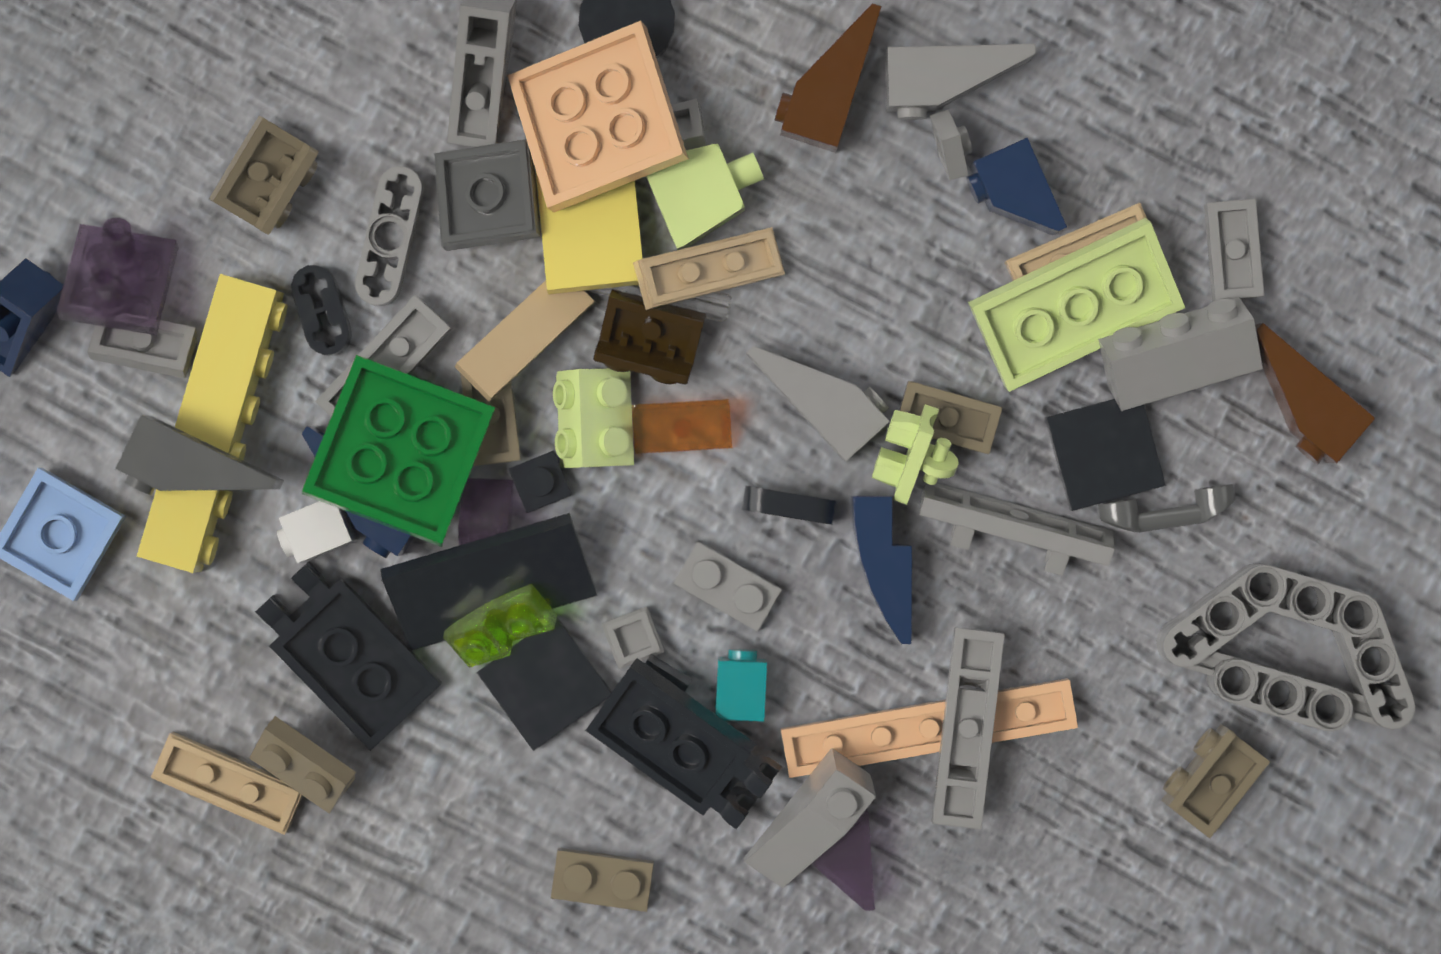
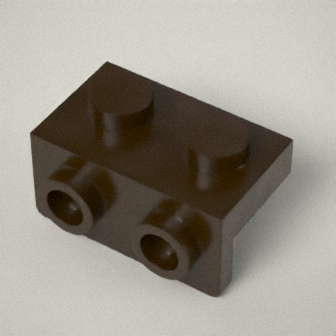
(649, 341)

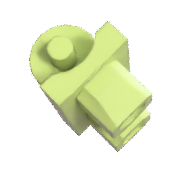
(915, 434)

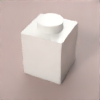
(315, 531)

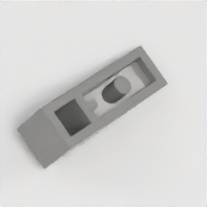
(480, 70)
(935, 76)
(830, 405)
(813, 819)

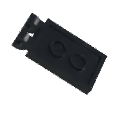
(348, 656)
(682, 745)

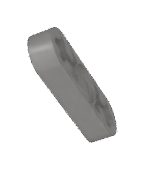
(409, 204)

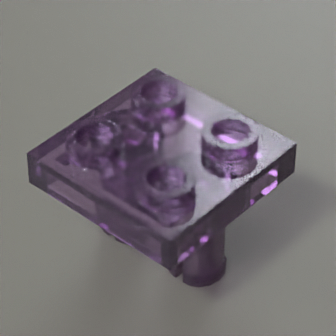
(118, 278)

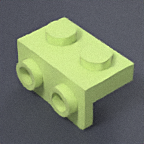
(594, 418)

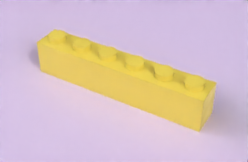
(215, 410)

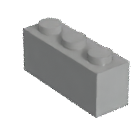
(1180, 353)

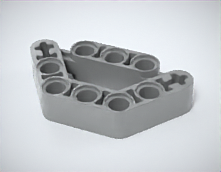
(1303, 692)

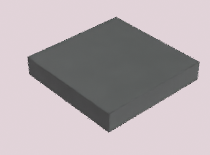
(486, 195)

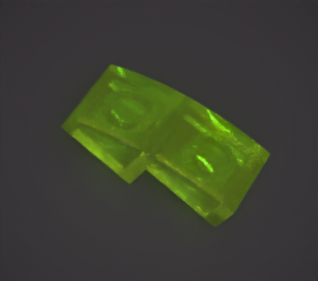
(492, 628)

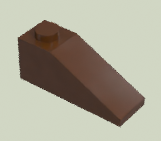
(825, 92)
(1311, 404)

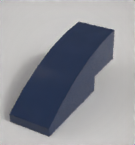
(883, 563)

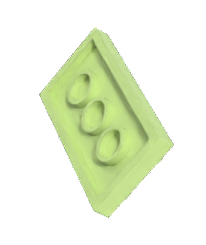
(1075, 301)

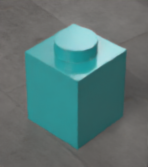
(741, 686)

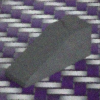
(173, 460)

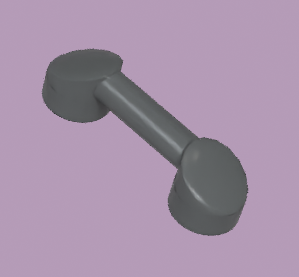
(1209, 503)

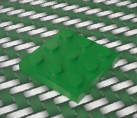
(398, 450)

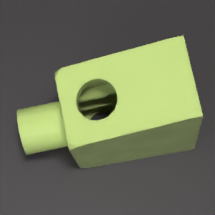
(702, 192)

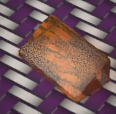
(682, 426)

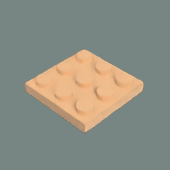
(597, 117)

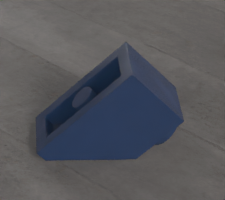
(1016, 188)
(26, 308)

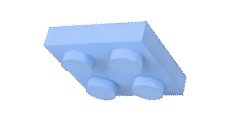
(58, 534)

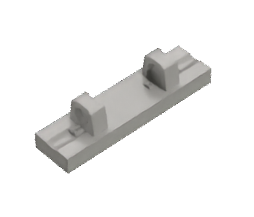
(1018, 523)
(967, 728)

